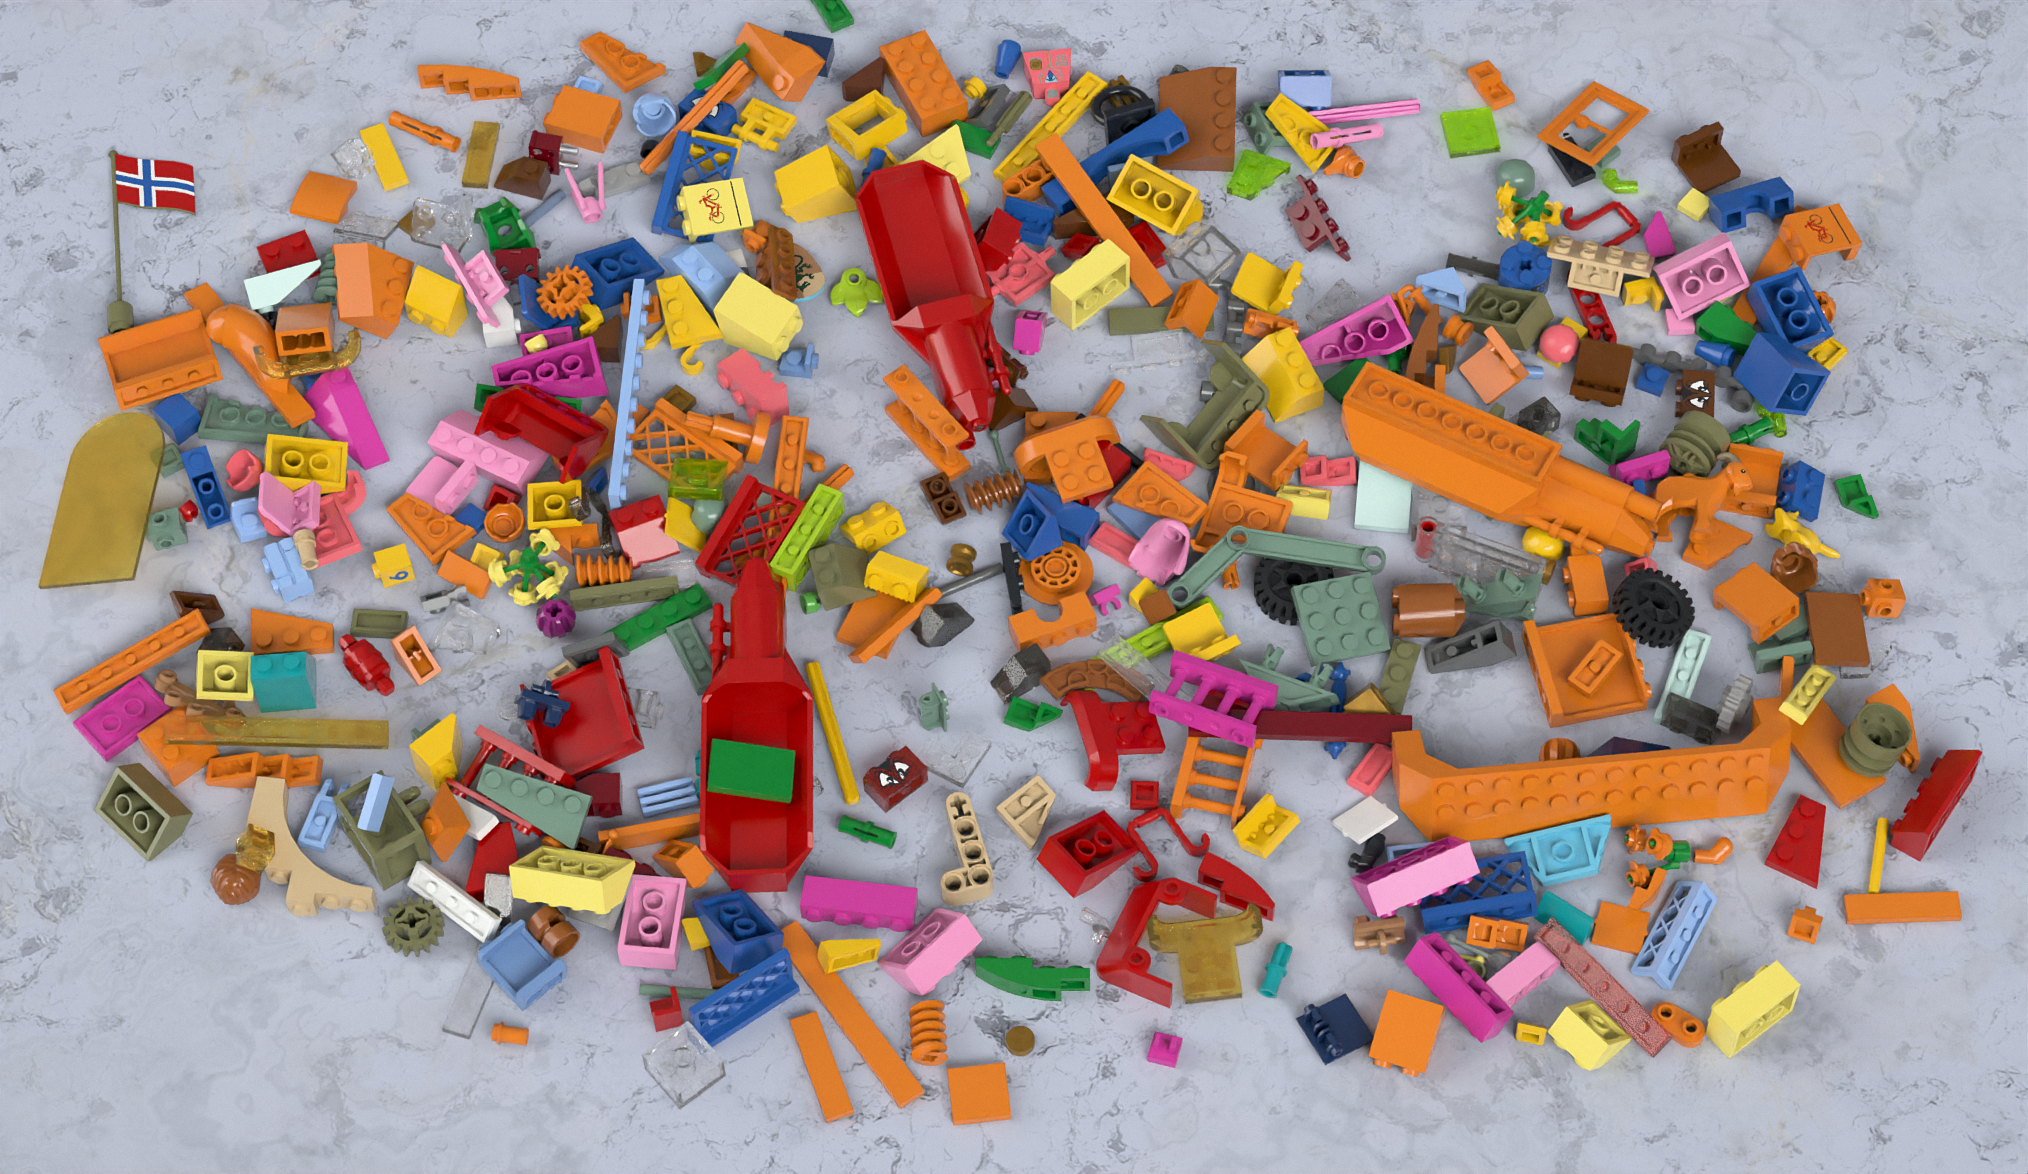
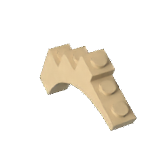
(308, 884)

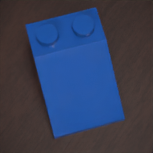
(614, 270)
(738, 930)

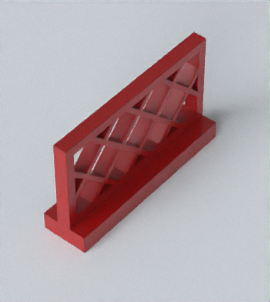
(732, 521)

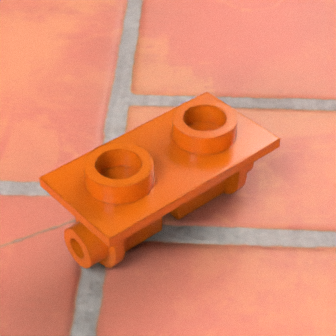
(1263, 324)

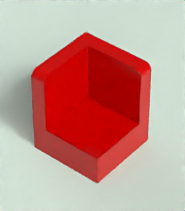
(667, 1012)

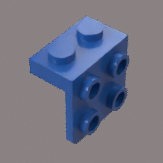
(534, 313)

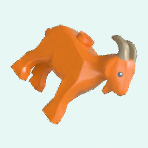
(1698, 498)

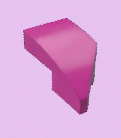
(1658, 238)

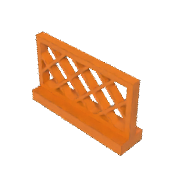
(674, 420)

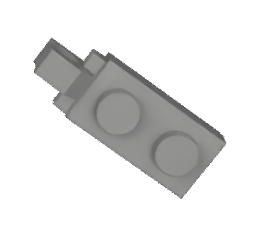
(616, 180)

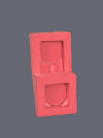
(1325, 472)

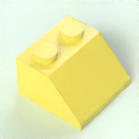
(224, 675)
(1588, 1034)

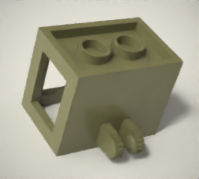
(398, 844)

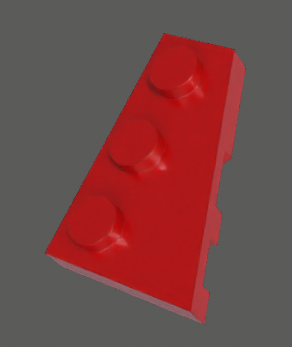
(1800, 843)

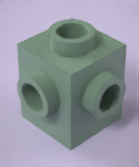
(167, 529)

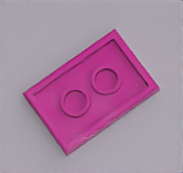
(120, 717)

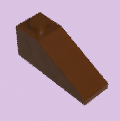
(1075, 222)

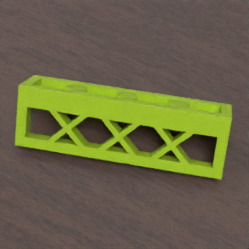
(808, 533)

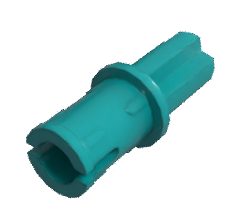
(1276, 970)

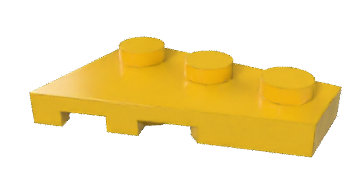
(1297, 127)
(684, 314)

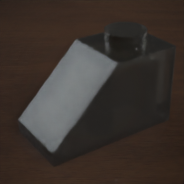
(941, 624)
(1021, 673)

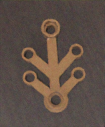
(168, 683)

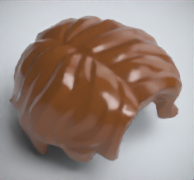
(1795, 567)
(234, 882)

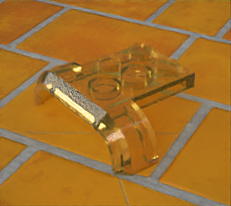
(309, 363)
(1207, 952)

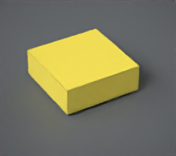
(1694, 205)

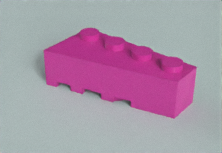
(561, 371)

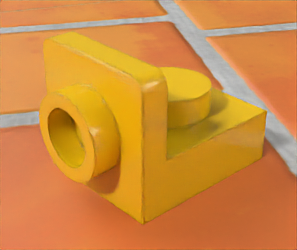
(1642, 290)

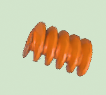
(602, 572)
(927, 1033)

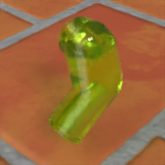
(1616, 185)
(1778, 421)

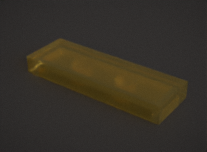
(480, 155)

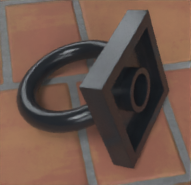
(1125, 118)

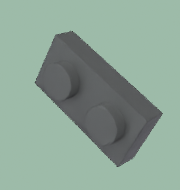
(988, 105)

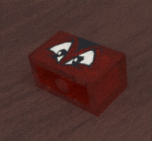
(895, 778)

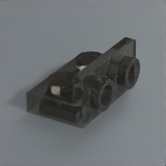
(1690, 719)

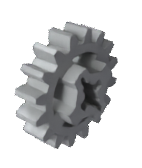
(1734, 704)

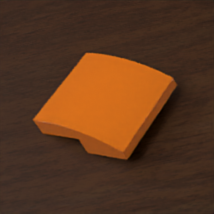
(323, 197)

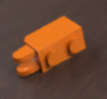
(1585, 582)

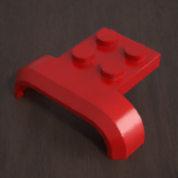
(1112, 731)

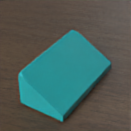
(1572, 919)

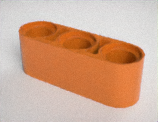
(1027, 182)

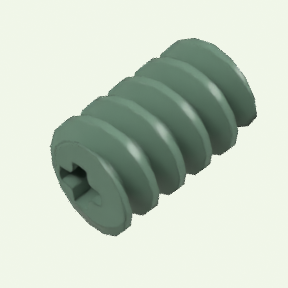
(327, 282)

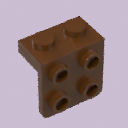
(1704, 159)
(1601, 372)

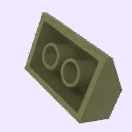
(142, 810)

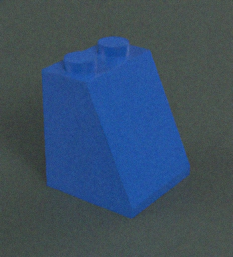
(1780, 375)

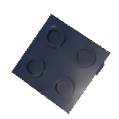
(1334, 1028)

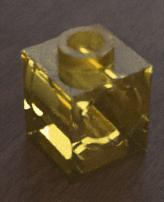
(255, 848)

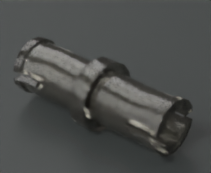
(1473, 266)

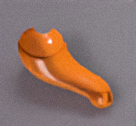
(240, 331)

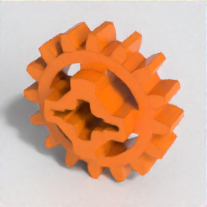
(564, 292)

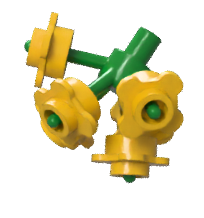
(1522, 210)

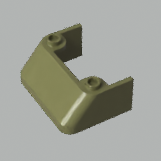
(1235, 400)

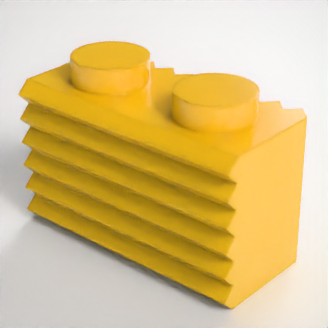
(896, 576)

